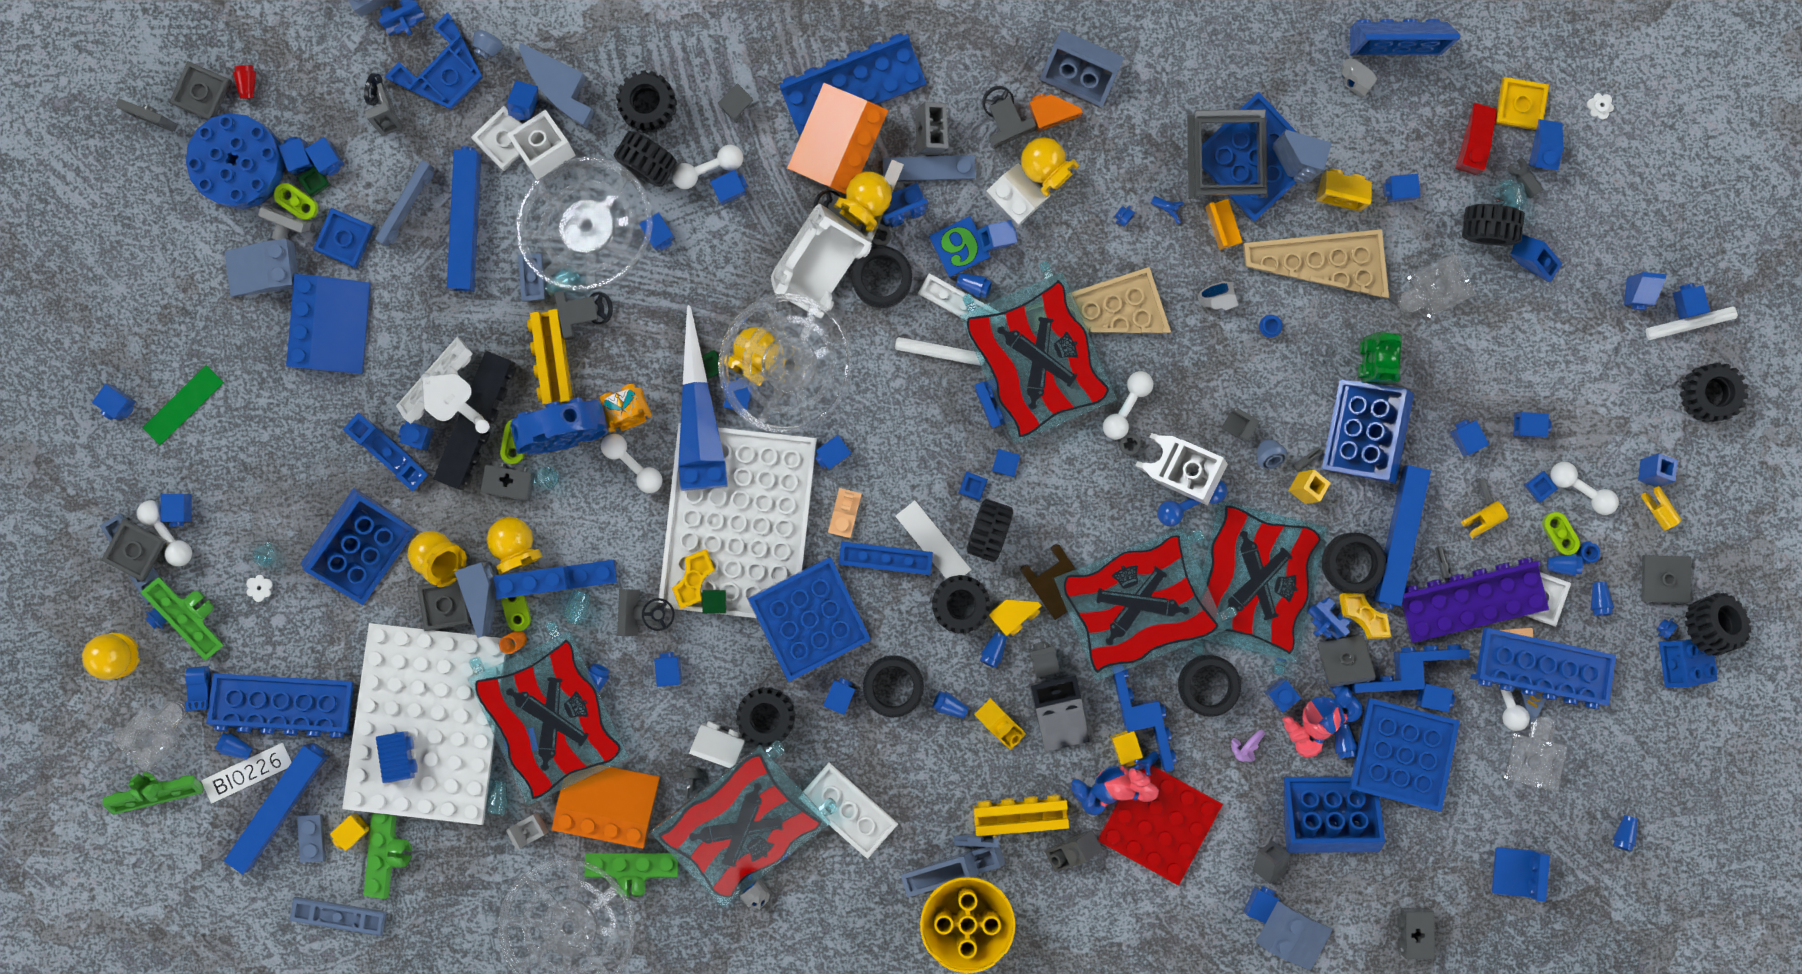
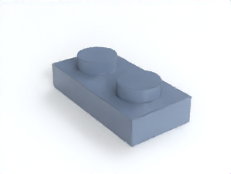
(530, 283)
(311, 838)

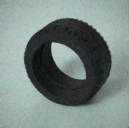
(882, 301)
(1377, 557)
(1231, 696)
(876, 704)

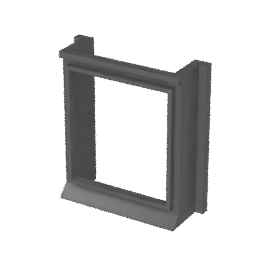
(1194, 142)

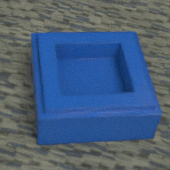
(1006, 463)
(973, 486)
(1541, 486)

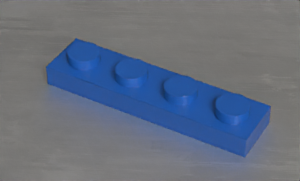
(885, 558)

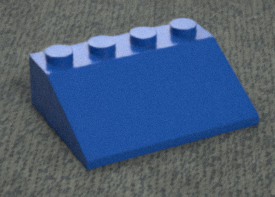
(1401, 37)
(328, 324)
(1368, 430)
(357, 546)
(1329, 817)

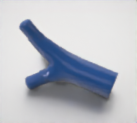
(1169, 207)
(1146, 762)

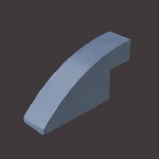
(558, 83)
(961, 865)

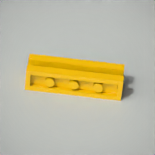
(550, 357)
(1020, 816)

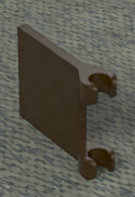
(1045, 585)

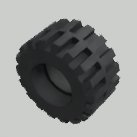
(641, 83)
(645, 158)
(1493, 224)
(1732, 389)
(990, 530)
(980, 611)
(1718, 624)
(751, 731)

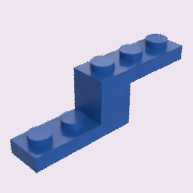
(555, 579)
(1410, 668)
(1144, 716)

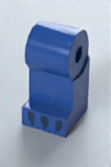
(198, 688)

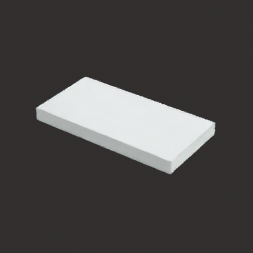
(857, 816)

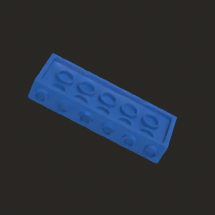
(873, 75)
(1545, 668)
(280, 705)

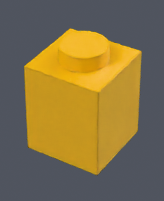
(1309, 486)
(1126, 748)
(349, 832)

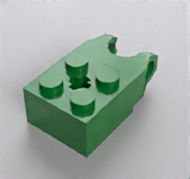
(1380, 358)

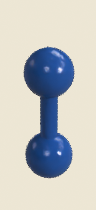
(1171, 513)

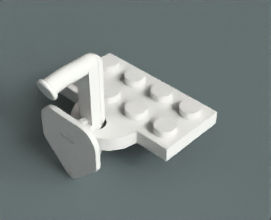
(443, 390)

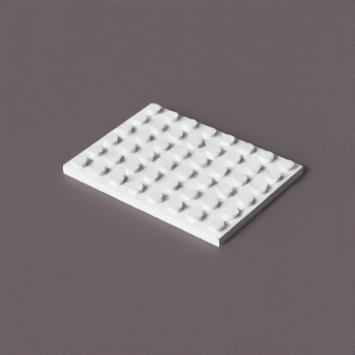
(751, 526)
(422, 687)

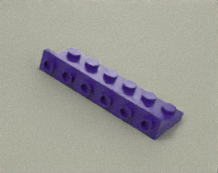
(1474, 600)

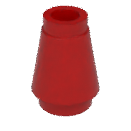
(245, 80)

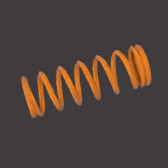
(506, 644)

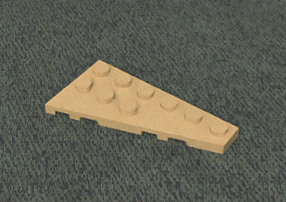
(1337, 260)
(1123, 305)

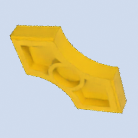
(689, 588)
(1358, 609)

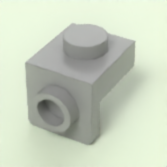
(527, 830)

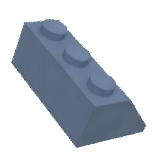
(1081, 68)
(1301, 155)

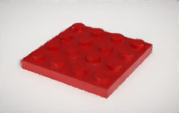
(1162, 831)

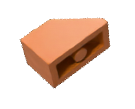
(1052, 111)

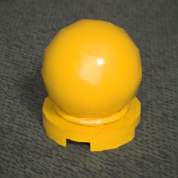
(1046, 163)
(867, 198)
(736, 361)
(511, 543)
(436, 557)
(110, 656)

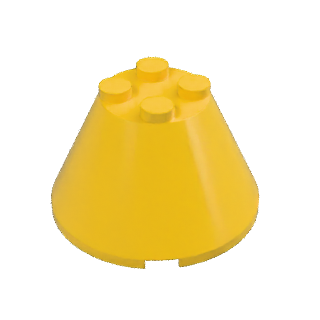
(967, 924)

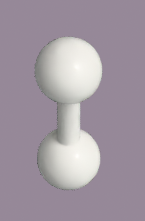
(728, 158)
(1116, 425)
(615, 446)
(1603, 501)
(177, 552)
(1515, 716)

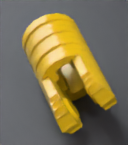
(1664, 512)
(1488, 516)

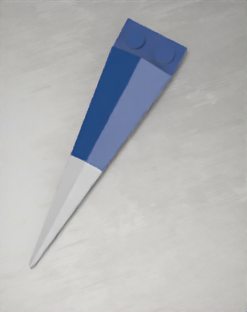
(700, 447)

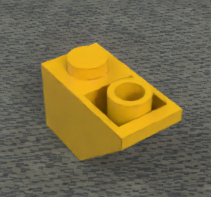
(1012, 613)
(1000, 724)

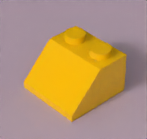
(1344, 190)

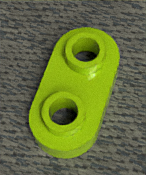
(297, 201)
(508, 445)
(1561, 532)
(515, 608)

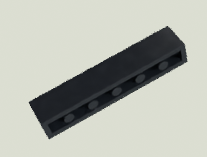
(465, 441)

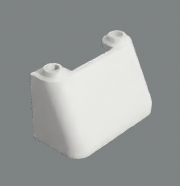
(819, 258)

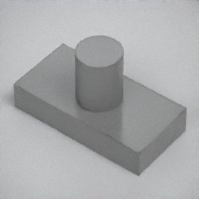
(284, 222)

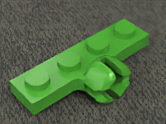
(184, 616)
(149, 791)
(383, 853)
(633, 868)

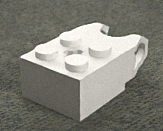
(1179, 461)

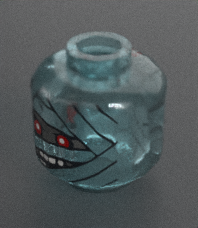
(1511, 194)

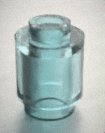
(577, 607)

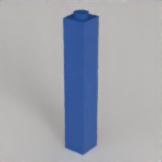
(464, 219)
(1402, 535)
(276, 808)

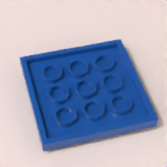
(1232, 158)
(808, 619)
(1404, 755)

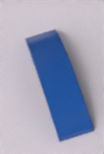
(386, 451)

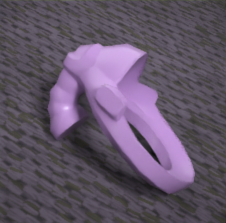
(1246, 752)

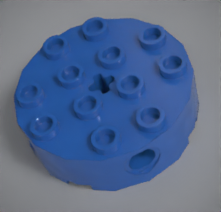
(213, 156)
(558, 426)

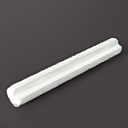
(1691, 323)
(936, 351)

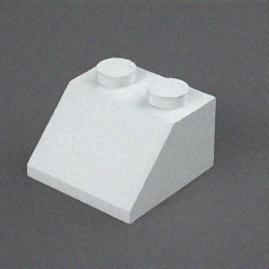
(541, 144)
(1016, 195)
(717, 744)

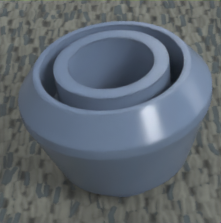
(486, 44)
(1270, 454)

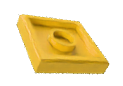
(1521, 103)

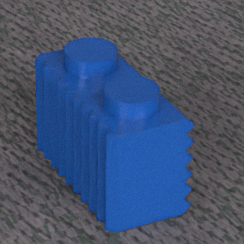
(396, 757)

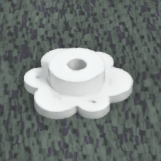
(1596, 110)
(253, 585)

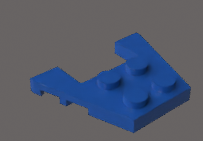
(448, 76)

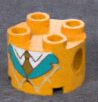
(625, 408)

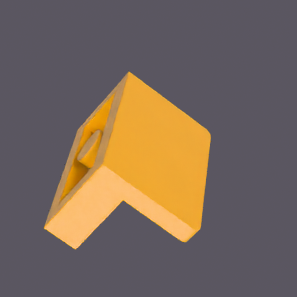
(1223, 224)

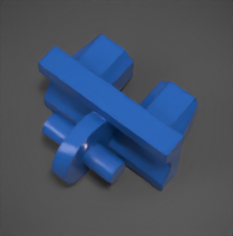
(402, 18)
(1326, 621)

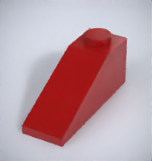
(1477, 140)

